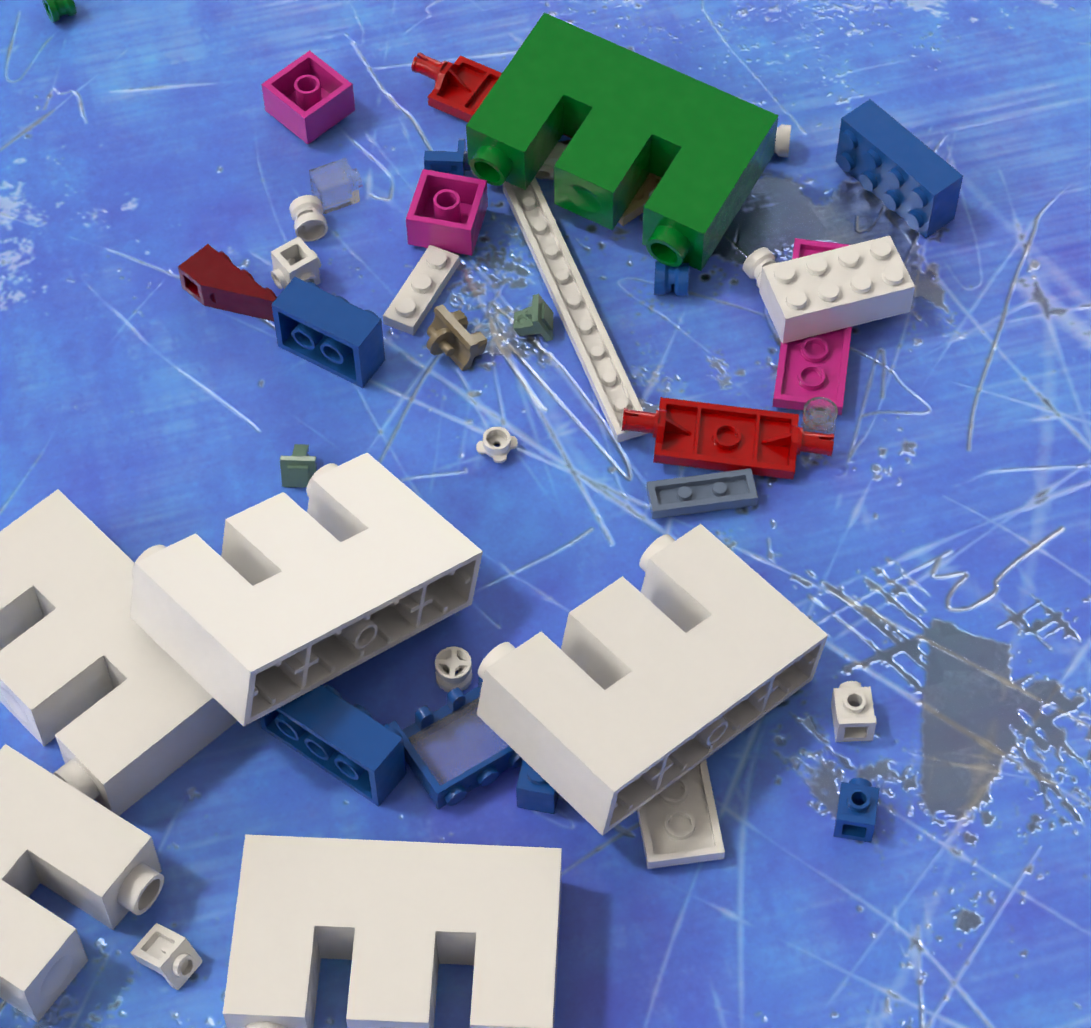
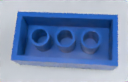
(898, 168)
(341, 741)

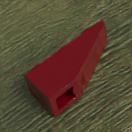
(223, 286)

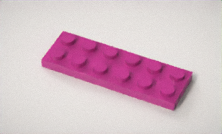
(816, 363)

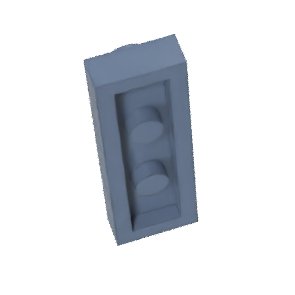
(701, 493)

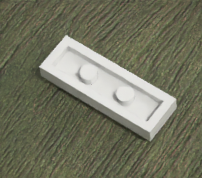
(421, 290)

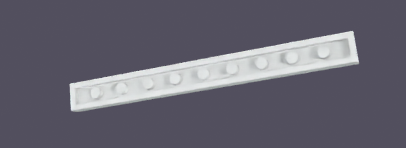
(574, 306)

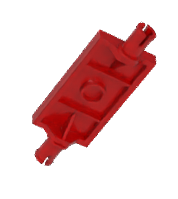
(458, 85)
(727, 437)

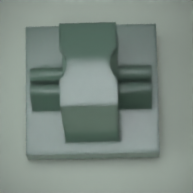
(535, 319)
(298, 468)

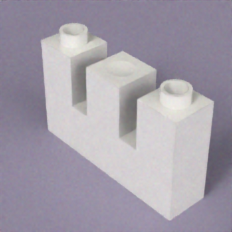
(304, 589)
(86, 669)
(649, 677)
(77, 851)
(397, 918)

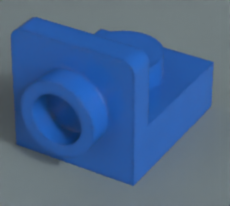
(448, 161)

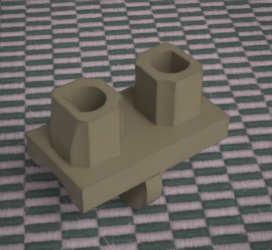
(450, 336)

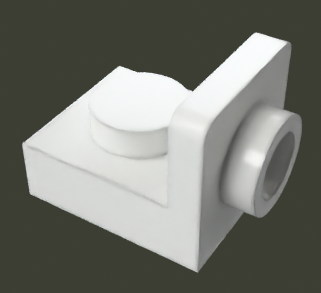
(168, 955)

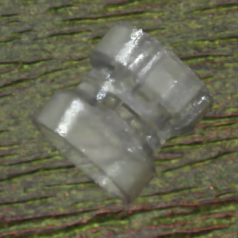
(819, 416)

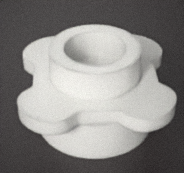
(499, 436)

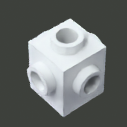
(294, 260)

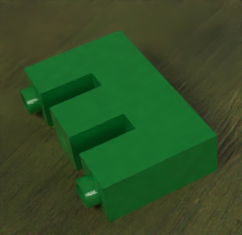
(624, 123)

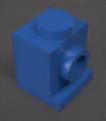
(856, 810)

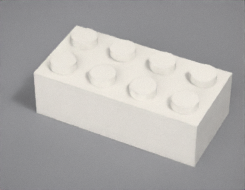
(836, 289)

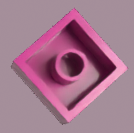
(308, 97)
(447, 212)

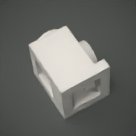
(853, 712)

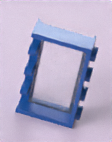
(455, 748)

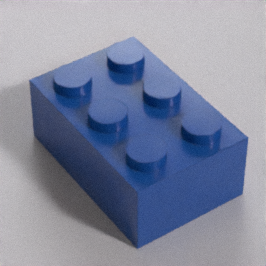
(329, 331)

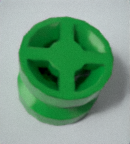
(59, 8)

